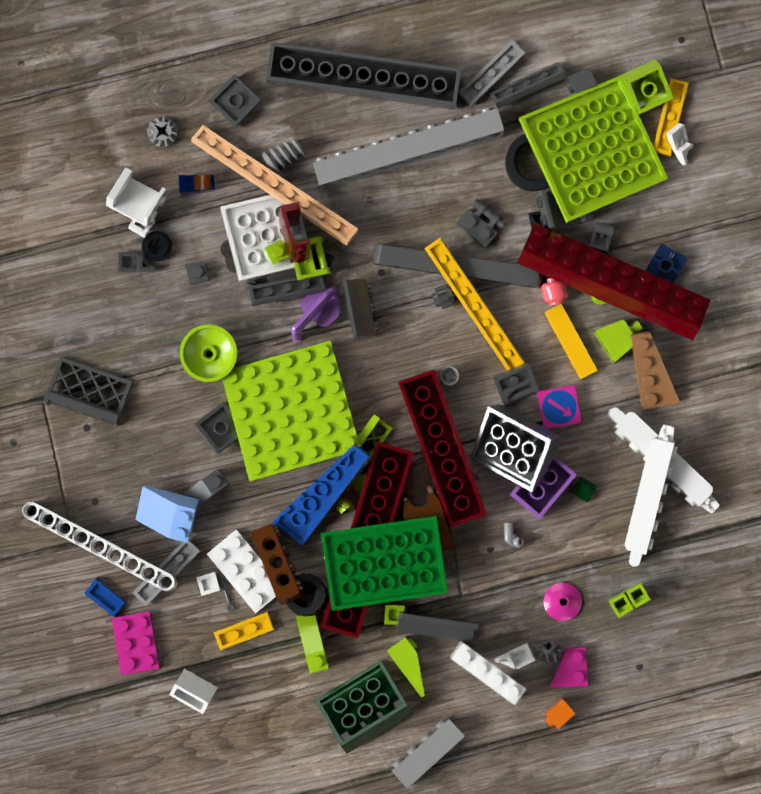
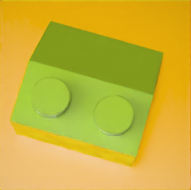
(647, 86)

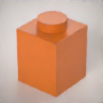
(558, 714)

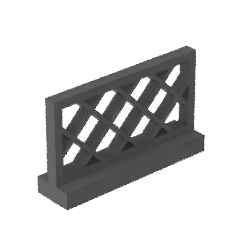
(82, 407)

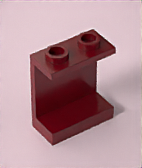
(289, 217)

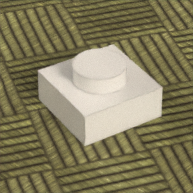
(141, 229)
(208, 583)

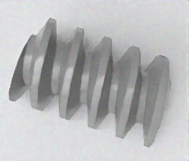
(283, 154)

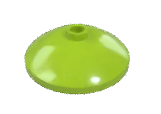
(198, 343)

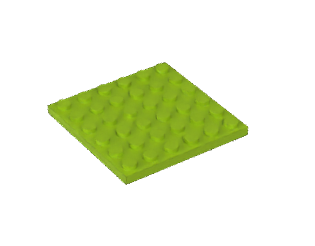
(593, 148)
(290, 411)

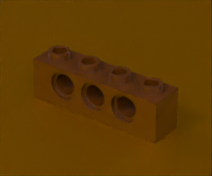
(262, 538)

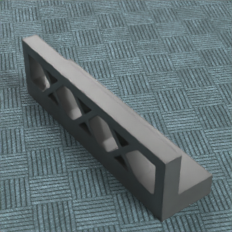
(436, 627)

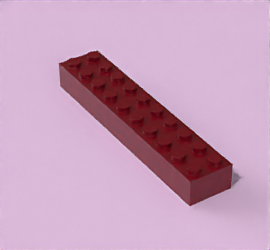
(614, 281)
(375, 506)

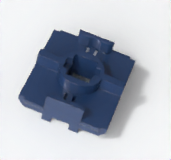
(665, 253)

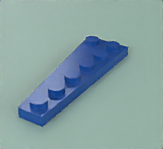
(313, 504)

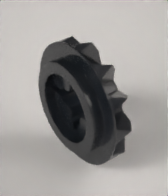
(152, 238)

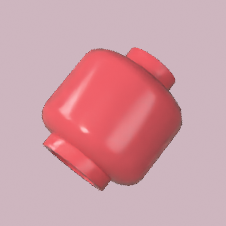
(554, 292)

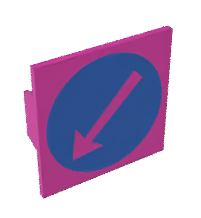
(559, 407)

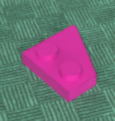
(571, 669)

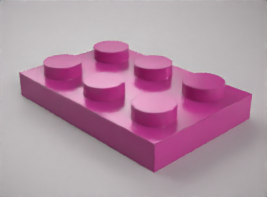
(135, 643)

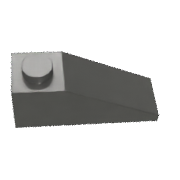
(208, 487)

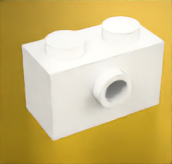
(193, 691)

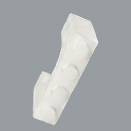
(487, 673)

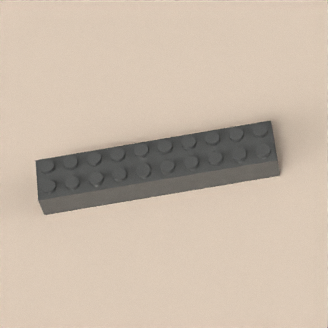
(363, 75)

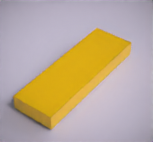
(244, 631)

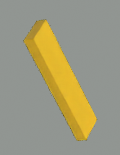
(670, 116)
(570, 341)

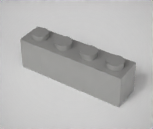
(428, 752)

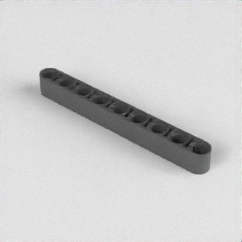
(473, 268)

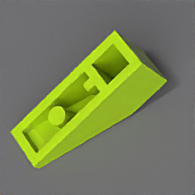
(312, 643)
(407, 660)

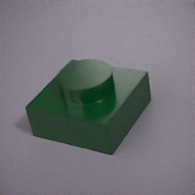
(583, 489)

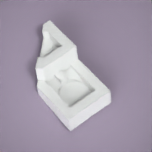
(679, 142)
(517, 657)

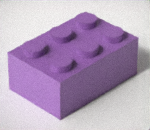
(547, 491)

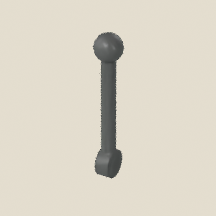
(230, 607)

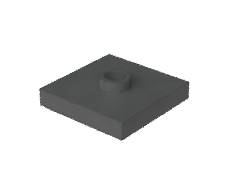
(235, 100)
(218, 428)

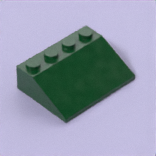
(363, 707)

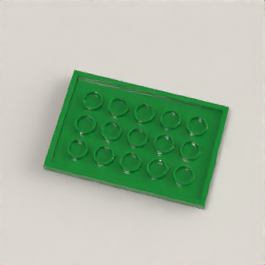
(384, 563)

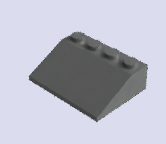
(515, 446)

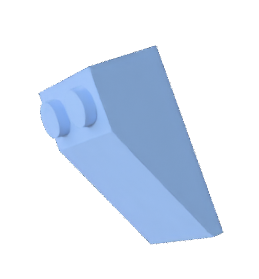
(167, 512)

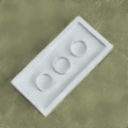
(243, 570)

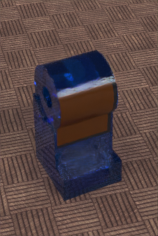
(196, 184)

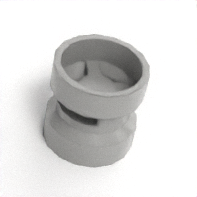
(449, 376)

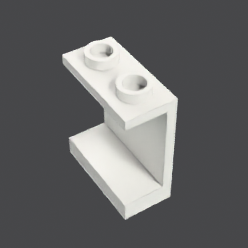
(135, 199)

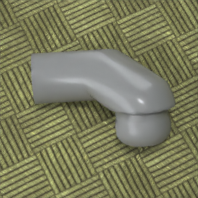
(511, 538)

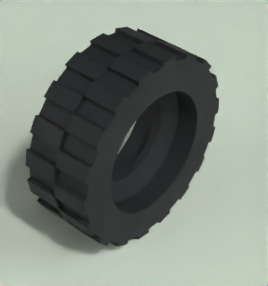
(319, 600)

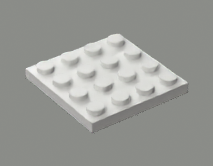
(252, 227)

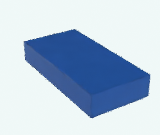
(105, 597)

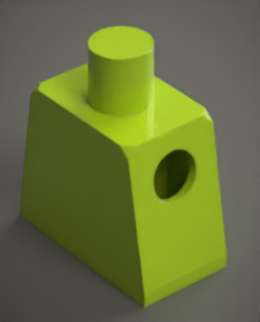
(616, 338)

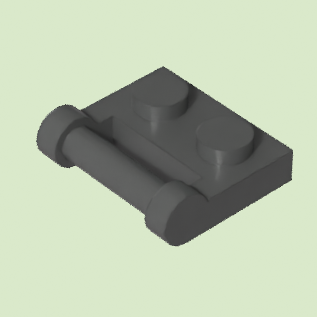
(514, 379)

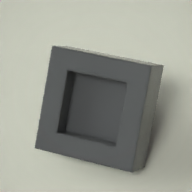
(197, 272)

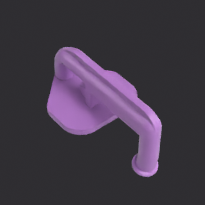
(320, 308)

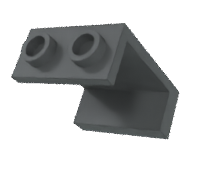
(551, 214)

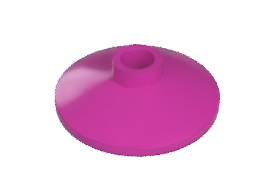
(553, 597)

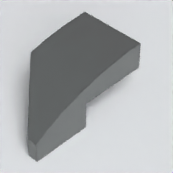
(132, 263)

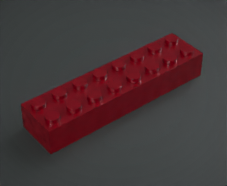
(442, 448)

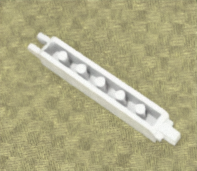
(682, 476)
(649, 494)

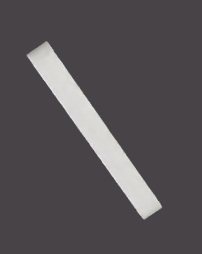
(90, 545)

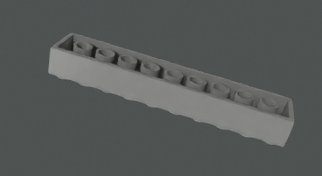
(408, 149)

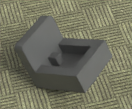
(601, 237)

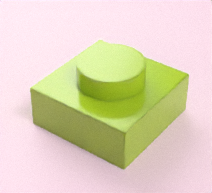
(276, 252)
(391, 613)

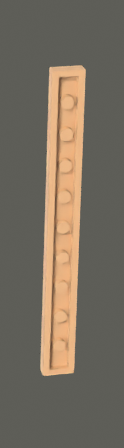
(274, 184)

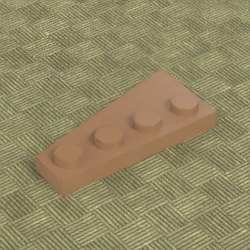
(652, 376)

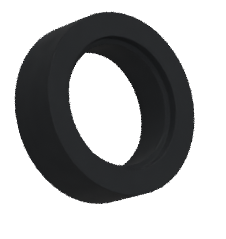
(513, 173)

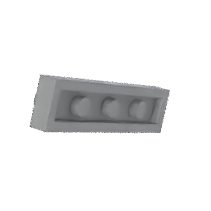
(491, 73)
(172, 564)

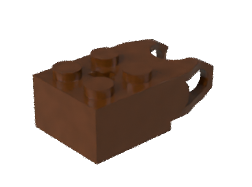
(431, 508)

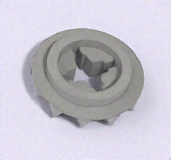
(162, 140)

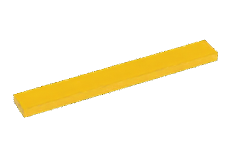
(474, 304)

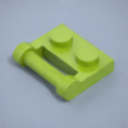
(307, 269)

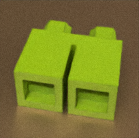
(629, 598)

